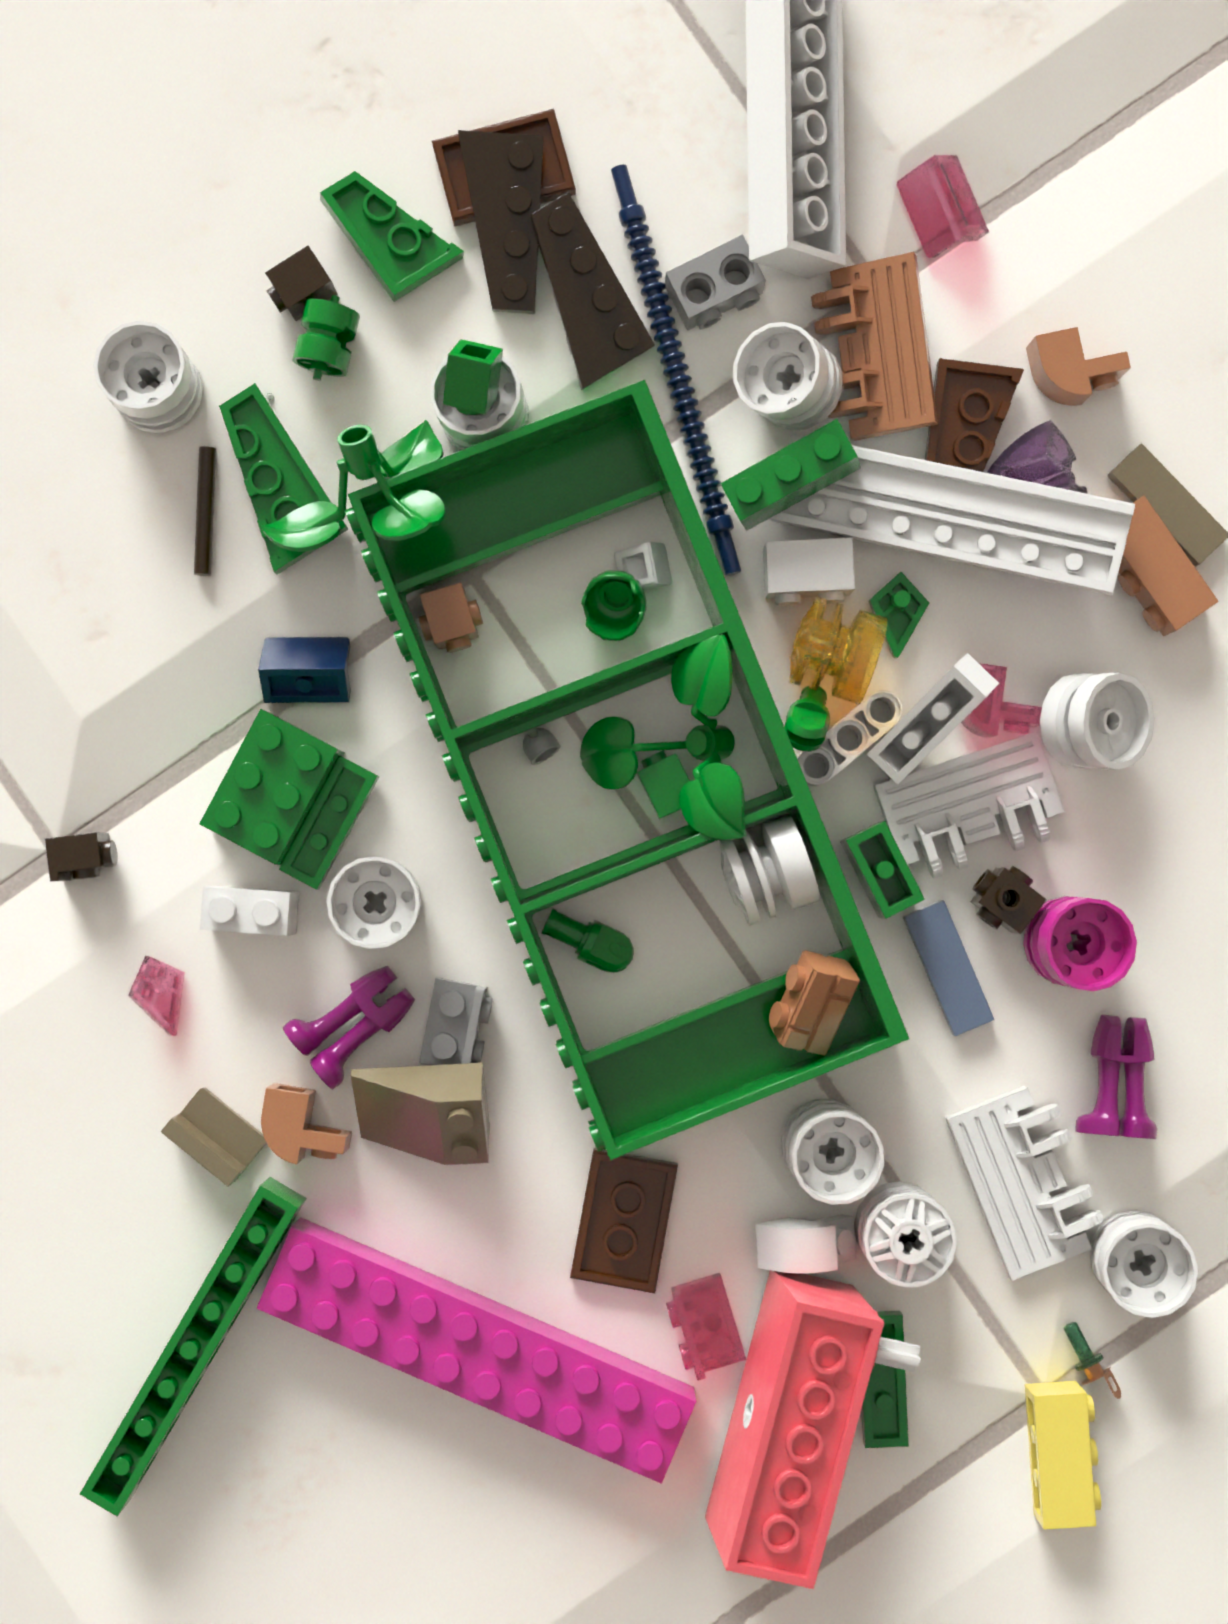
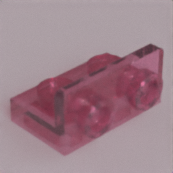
(707, 1325)

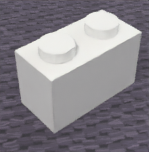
(808, 570)
(249, 910)

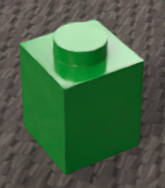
(472, 377)
(662, 782)

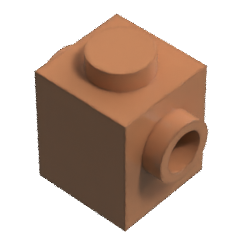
(450, 618)

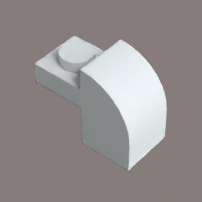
(805, 1245)

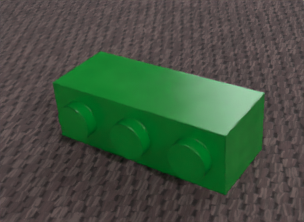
(791, 474)

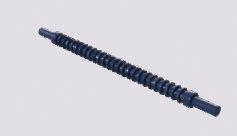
(632, 217)

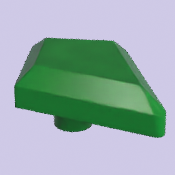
(902, 607)

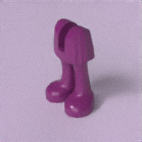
(1135, 1052)
(330, 1061)

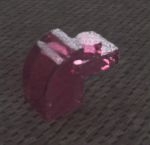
(992, 710)

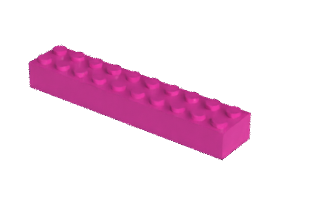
(478, 1349)

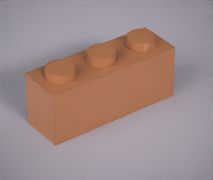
(1161, 573)

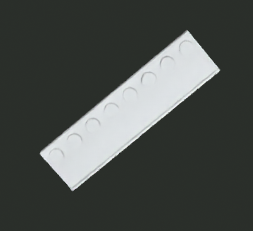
(972, 519)

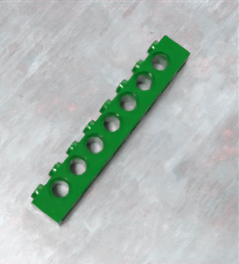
(193, 1346)

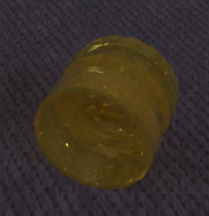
(837, 650)

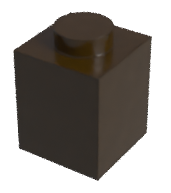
(298, 280)

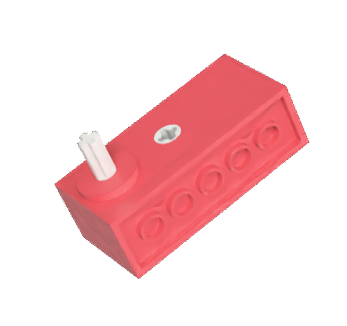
(796, 1425)

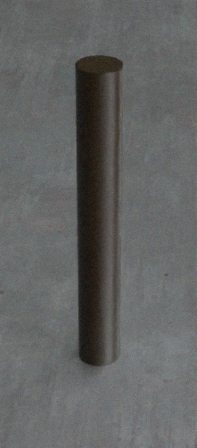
(205, 511)

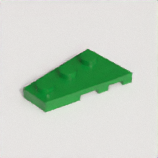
(389, 240)

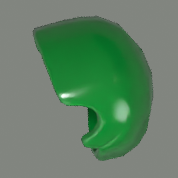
(614, 605)

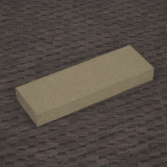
(1181, 513)

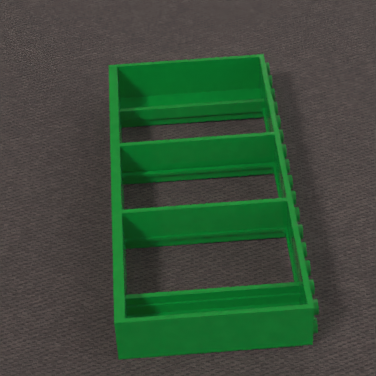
(516, 496)

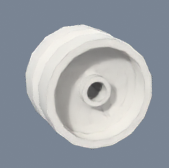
(1097, 720)

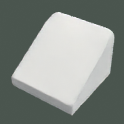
(646, 563)

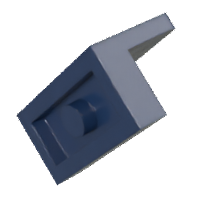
(305, 670)

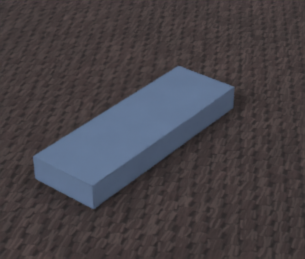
(948, 968)

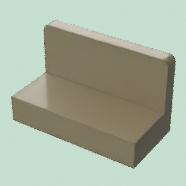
(215, 1136)

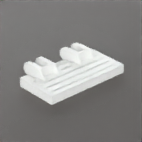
(966, 795)
(1015, 1181)

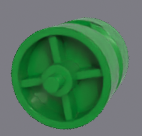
(328, 331)

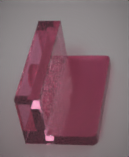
(941, 204)

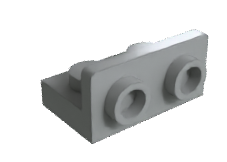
(455, 1023)

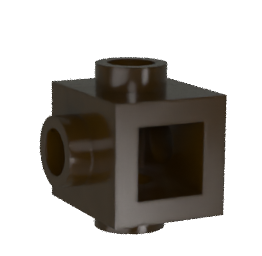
(1021, 900)

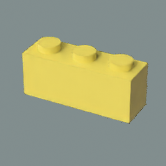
(1062, 1455)

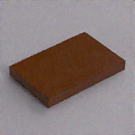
(555, 167)
(624, 1221)

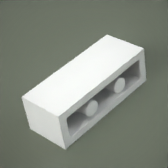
(933, 718)

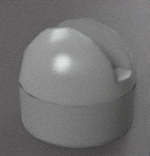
(541, 746)

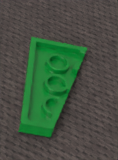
(271, 467)

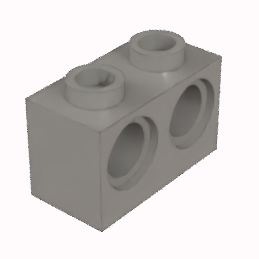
(707, 274)

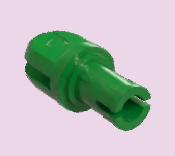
(808, 720)
(594, 943)

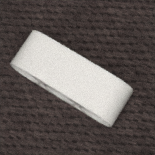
(863, 725)

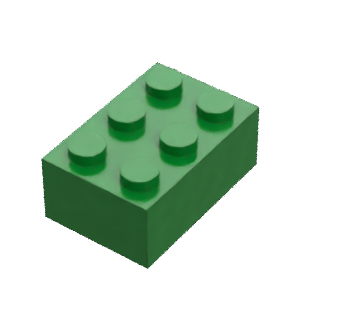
(270, 787)

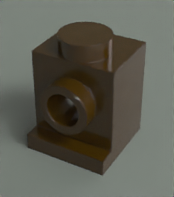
(80, 855)

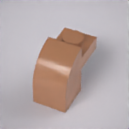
(1064, 373)
(289, 1128)

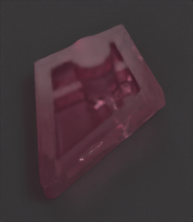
(159, 993)

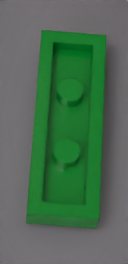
(329, 823)
(885, 1398)

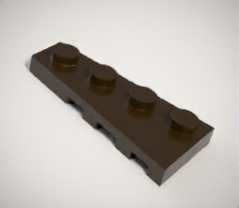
(592, 304)

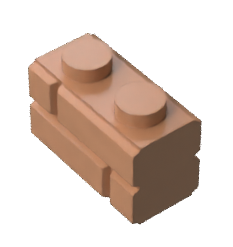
(813, 1002)

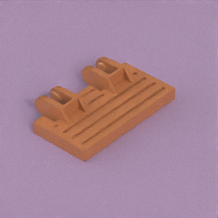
(887, 351)

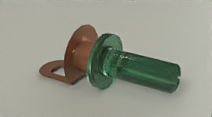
(1088, 1361)

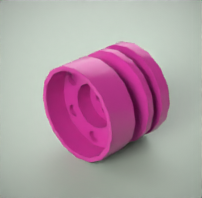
(1099, 955)

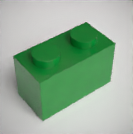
(882, 870)

